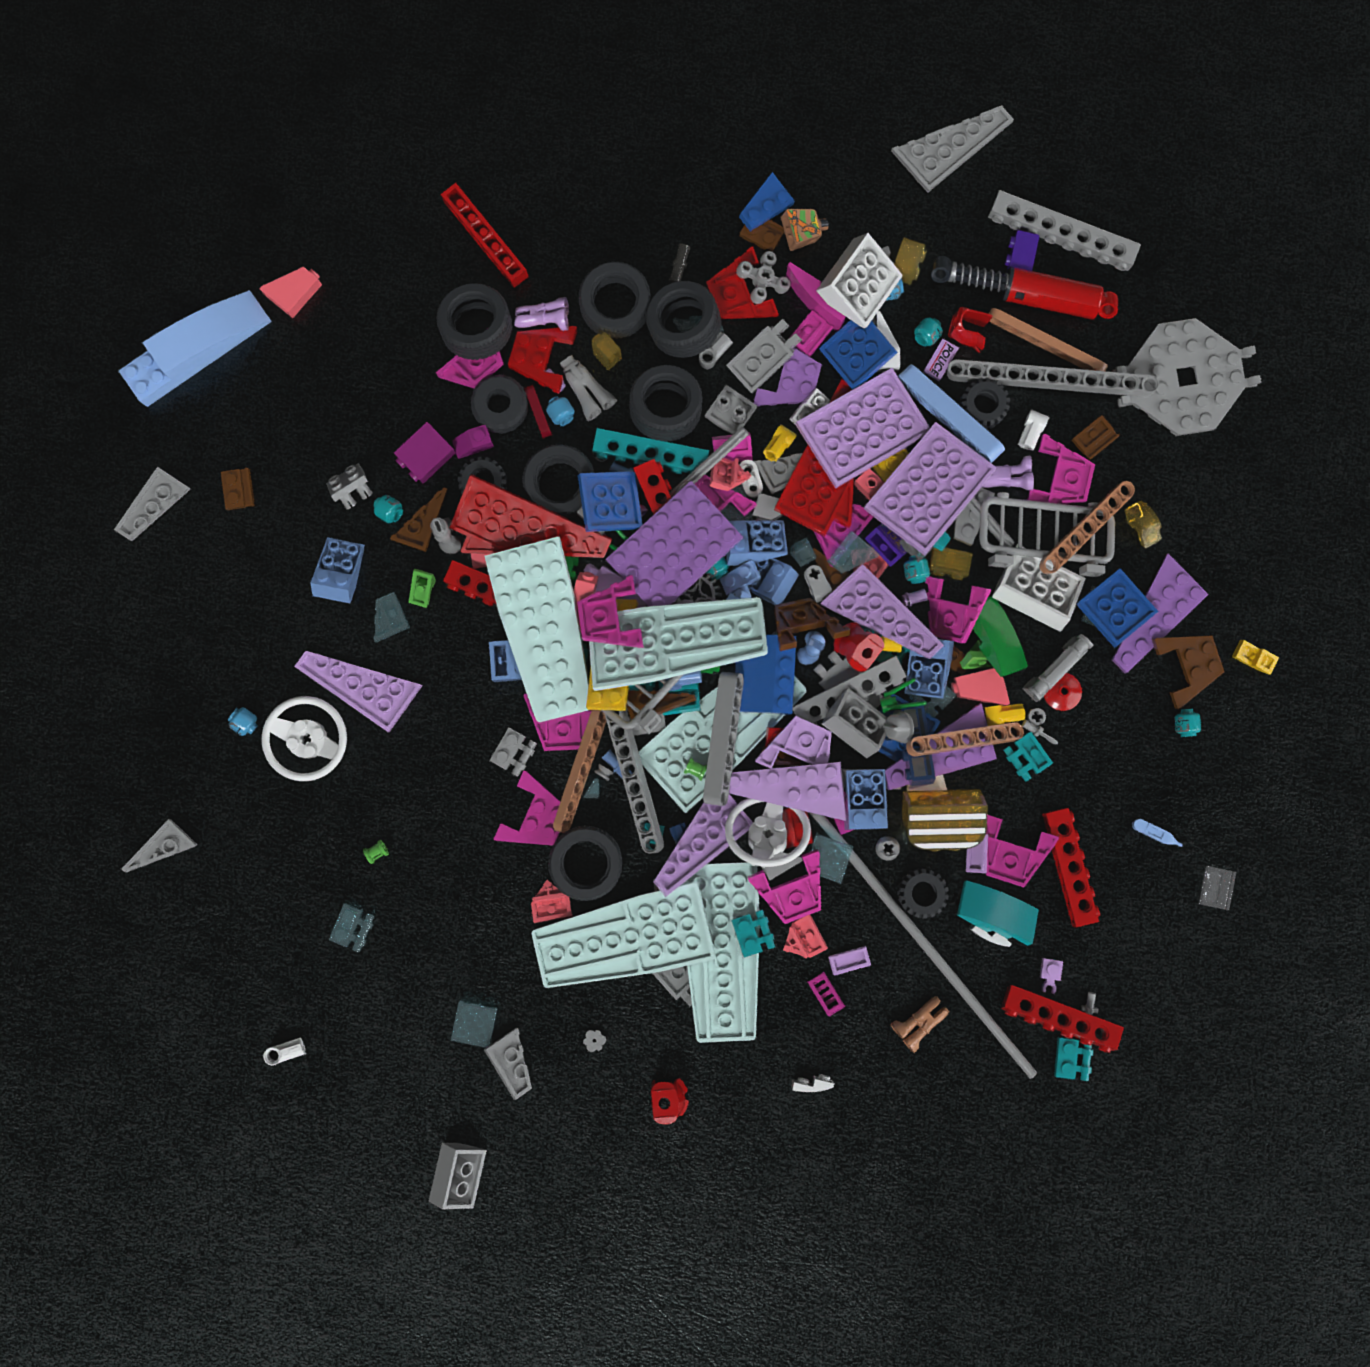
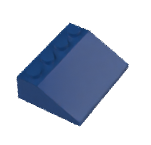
(768, 680)

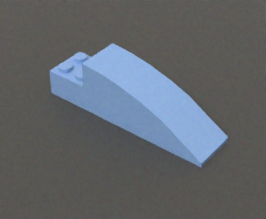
(192, 345)

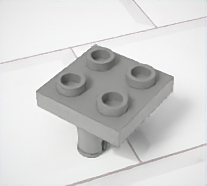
(730, 410)
(342, 485)

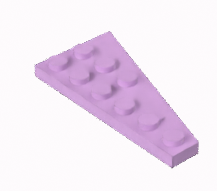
(876, 608)
(369, 692)
(803, 788)
(700, 844)

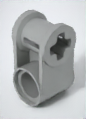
(818, 587)

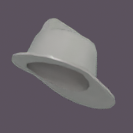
(899, 726)

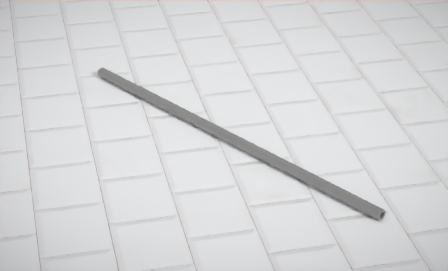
(929, 950)

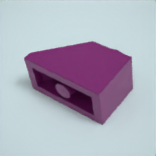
(472, 441)

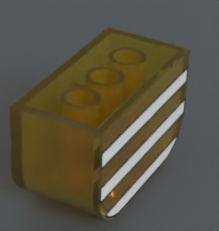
(945, 818)

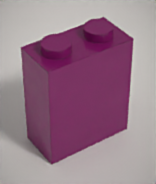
(424, 453)

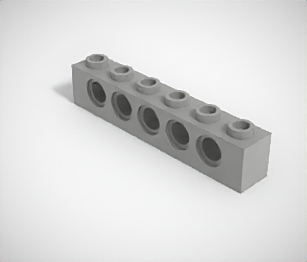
(891, 665)

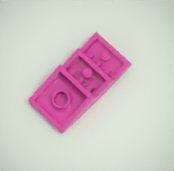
(805, 288)

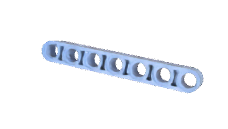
(950, 413)

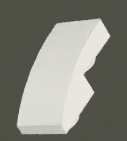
(812, 403)
(992, 937)
(818, 1083)

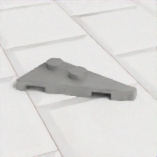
(164, 843)

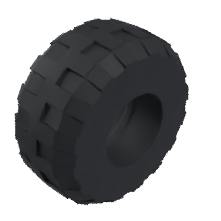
(499, 386)

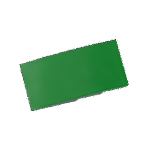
(999, 639)

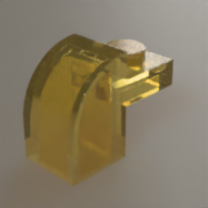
(1146, 523)

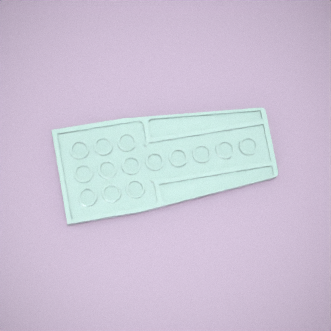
(542, 626)
(680, 641)
(690, 737)
(626, 939)
(727, 986)

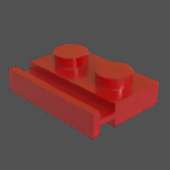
(794, 828)

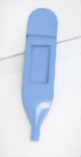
(1154, 832)

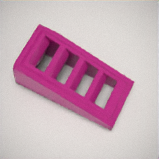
(834, 1009)

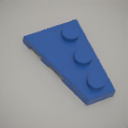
(766, 203)

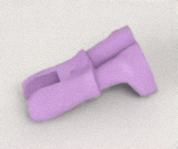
(537, 314)
(1003, 474)

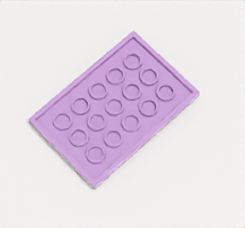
(863, 427)
(930, 488)

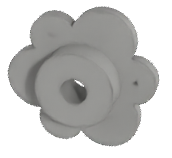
(591, 1045)

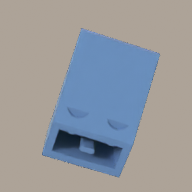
(760, 541)
(337, 570)
(774, 582)
(503, 662)
(931, 673)
(865, 800)

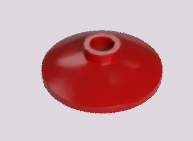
(1064, 702)

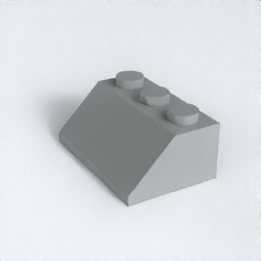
(856, 723)
(457, 1176)

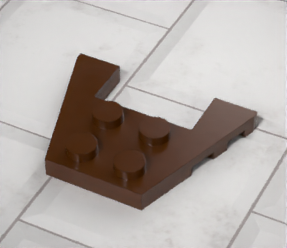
(803, 616)
(1198, 661)

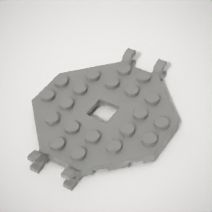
(1216, 370)

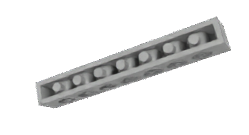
(1127, 249)

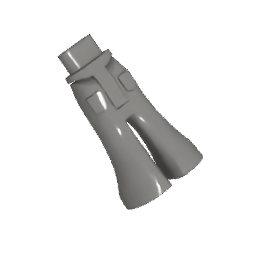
(580, 379)
(442, 533)

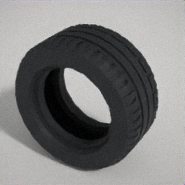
(614, 273)
(677, 296)
(465, 299)
(669, 378)
(538, 464)
(585, 891)

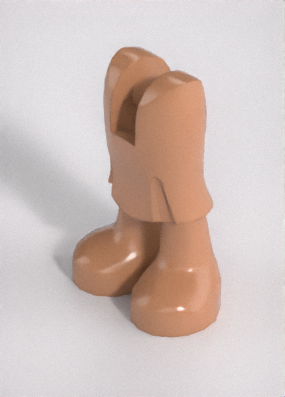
(923, 1019)

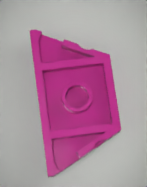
(470, 371)
(838, 532)

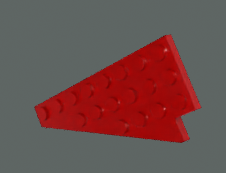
(812, 496)
(502, 521)

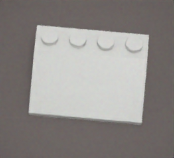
(860, 281)
(1039, 595)

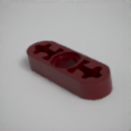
(537, 410)

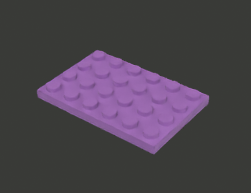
(675, 547)

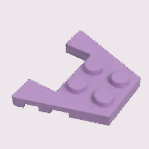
(800, 740)

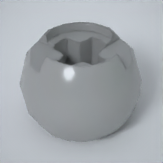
(894, 849)

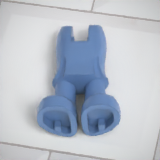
(814, 645)

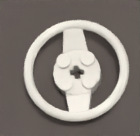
(294, 735)
(770, 826)

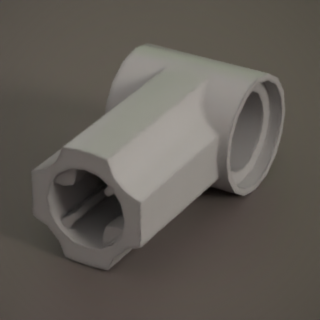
(716, 350)

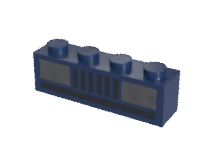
(919, 768)

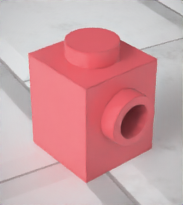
(868, 483)

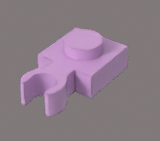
(1051, 971)

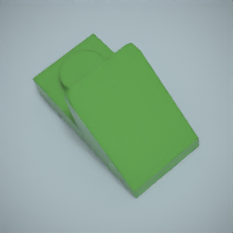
(421, 588)
(975, 659)

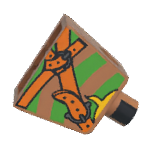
(802, 227)

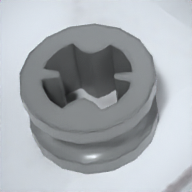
(1039, 712)
(603, 772)

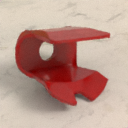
(967, 337)
(859, 647)
(675, 1093)

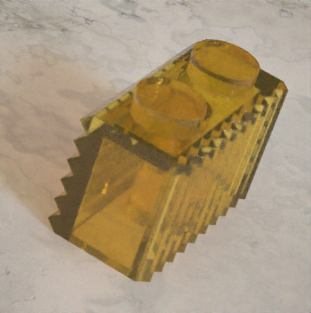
(908, 259)
(606, 350)
(950, 562)

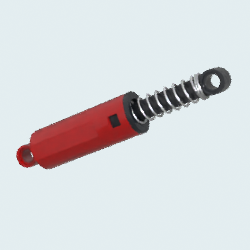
(1033, 289)

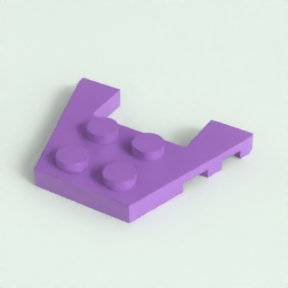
(795, 384)

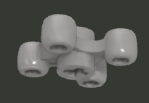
(763, 277)

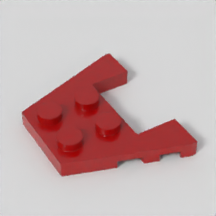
(733, 295)
(532, 354)

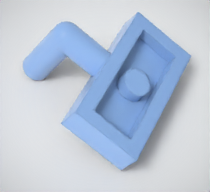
(739, 579)

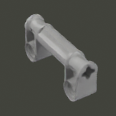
(1074, 650)

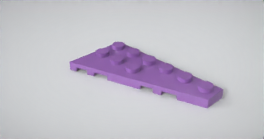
(1174, 596)
(951, 760)

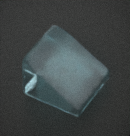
(802, 552)
(593, 791)

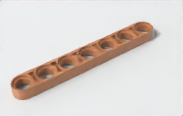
(1046, 341)
(1079, 531)
(958, 743)
(580, 771)

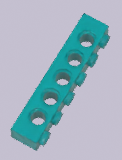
(605, 437)

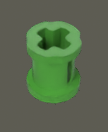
(695, 769)
(375, 851)

